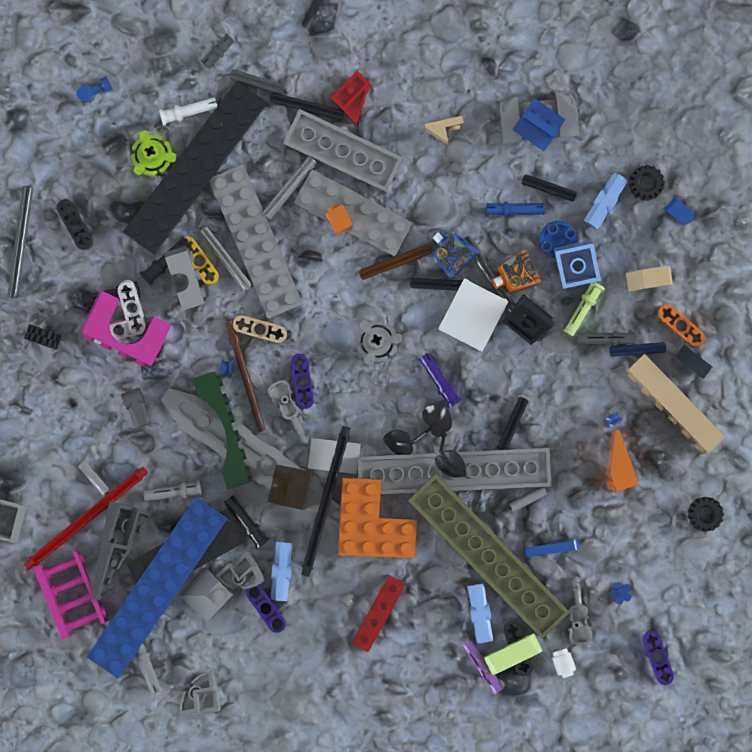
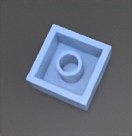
(577, 264)

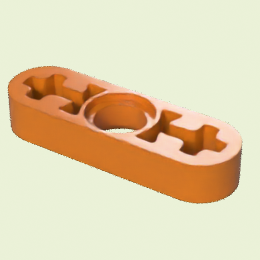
(673, 313)

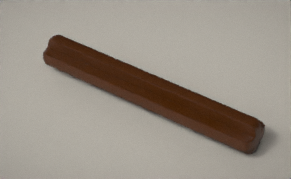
(395, 262)

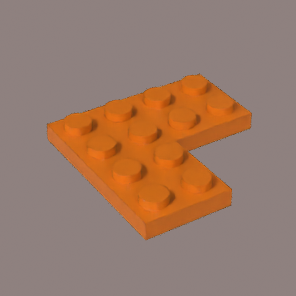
(364, 531)

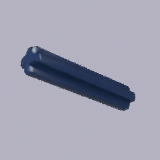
(637, 349)

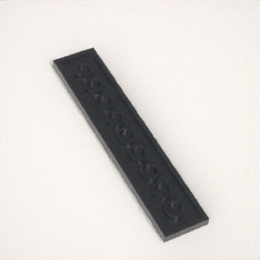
(195, 168)

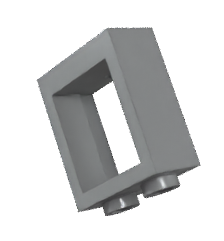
(19, 521)

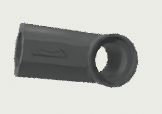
(135, 404)

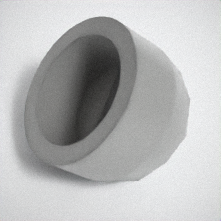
(348, 600)

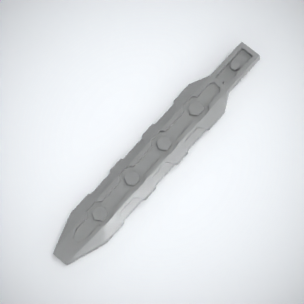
(204, 424)

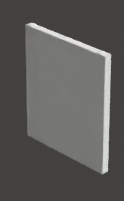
(473, 315)

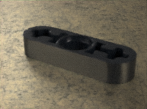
(63, 215)
(509, 636)

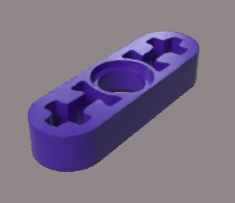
(295, 368)
(657, 642)

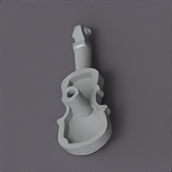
(281, 394)
(580, 632)

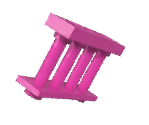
(58, 609)

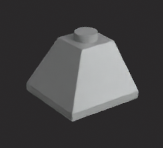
(206, 594)

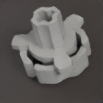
(371, 347)

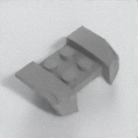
(562, 104)

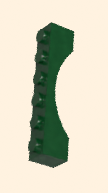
(234, 468)

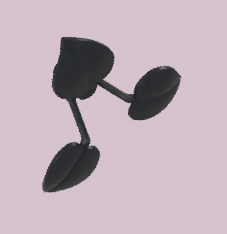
(439, 422)

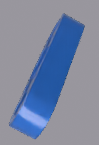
(551, 548)

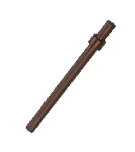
(234, 340)

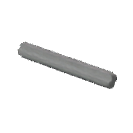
(289, 187)
(225, 258)

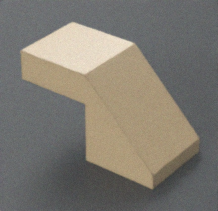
(649, 278)

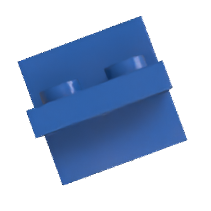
(539, 124)

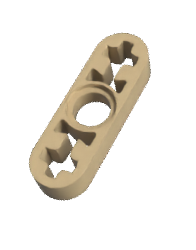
(245, 330)

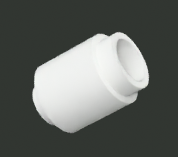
(563, 663)

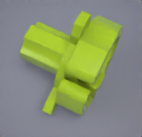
(149, 143)

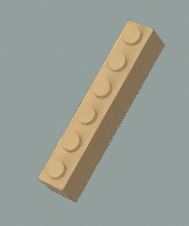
(675, 404)

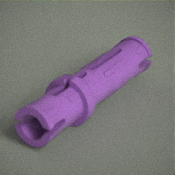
(479, 662)

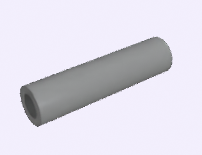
(93, 478)
(528, 499)

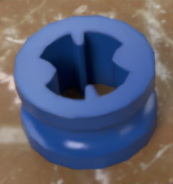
(226, 368)
(613, 419)

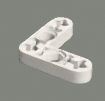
(127, 323)

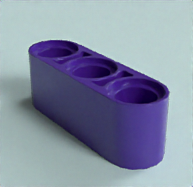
(267, 617)

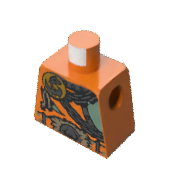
(517, 273)

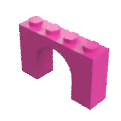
(98, 327)

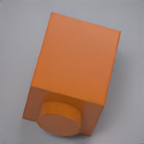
(338, 219)

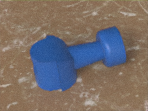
(87, 94)

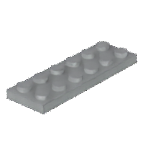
(342, 150)
(370, 221)

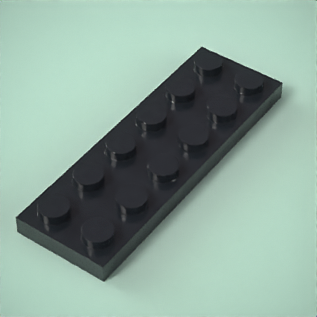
(226, 540)

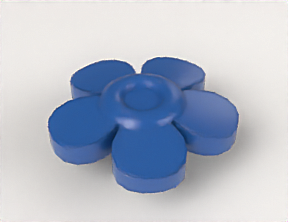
(621, 593)

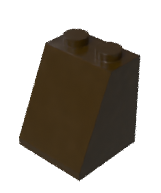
(290, 487)

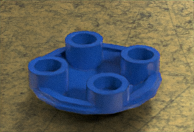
(556, 235)

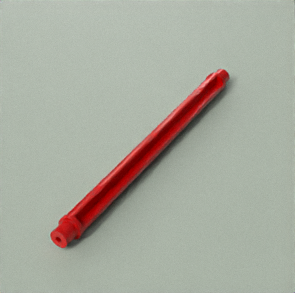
(85, 518)

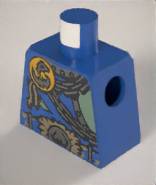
(453, 253)

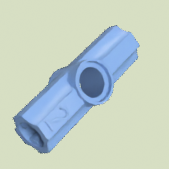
(605, 201)
(281, 571)
(480, 613)

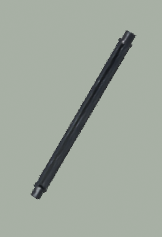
(325, 501)

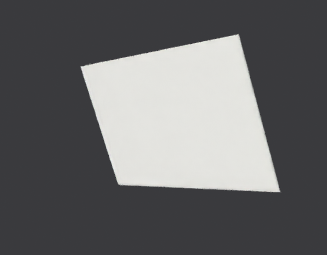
(323, 451)

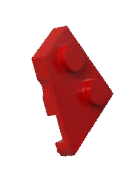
(352, 95)

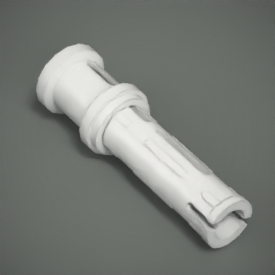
(179, 113)

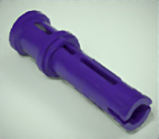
(444, 388)

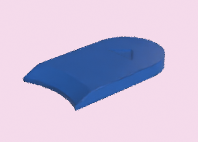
(679, 211)

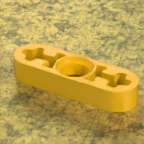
(211, 269)

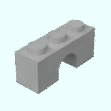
(181, 261)

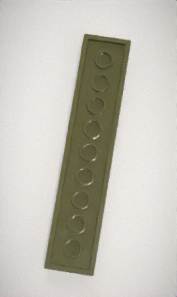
(488, 556)

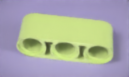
(513, 654)

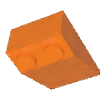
(619, 468)

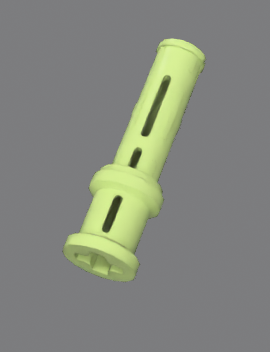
(588, 300)

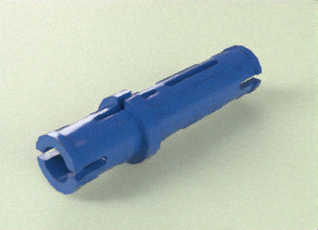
(515, 209)

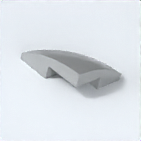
(242, 573)
(201, 697)

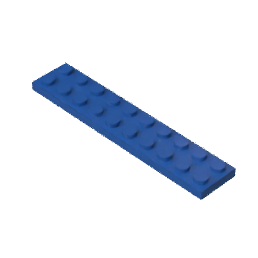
(157, 587)

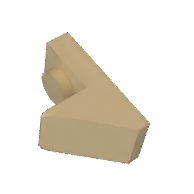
(439, 128)

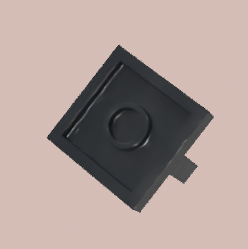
(528, 320)

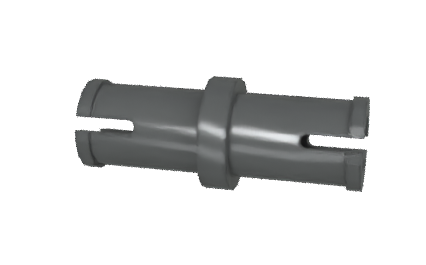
(217, 51)

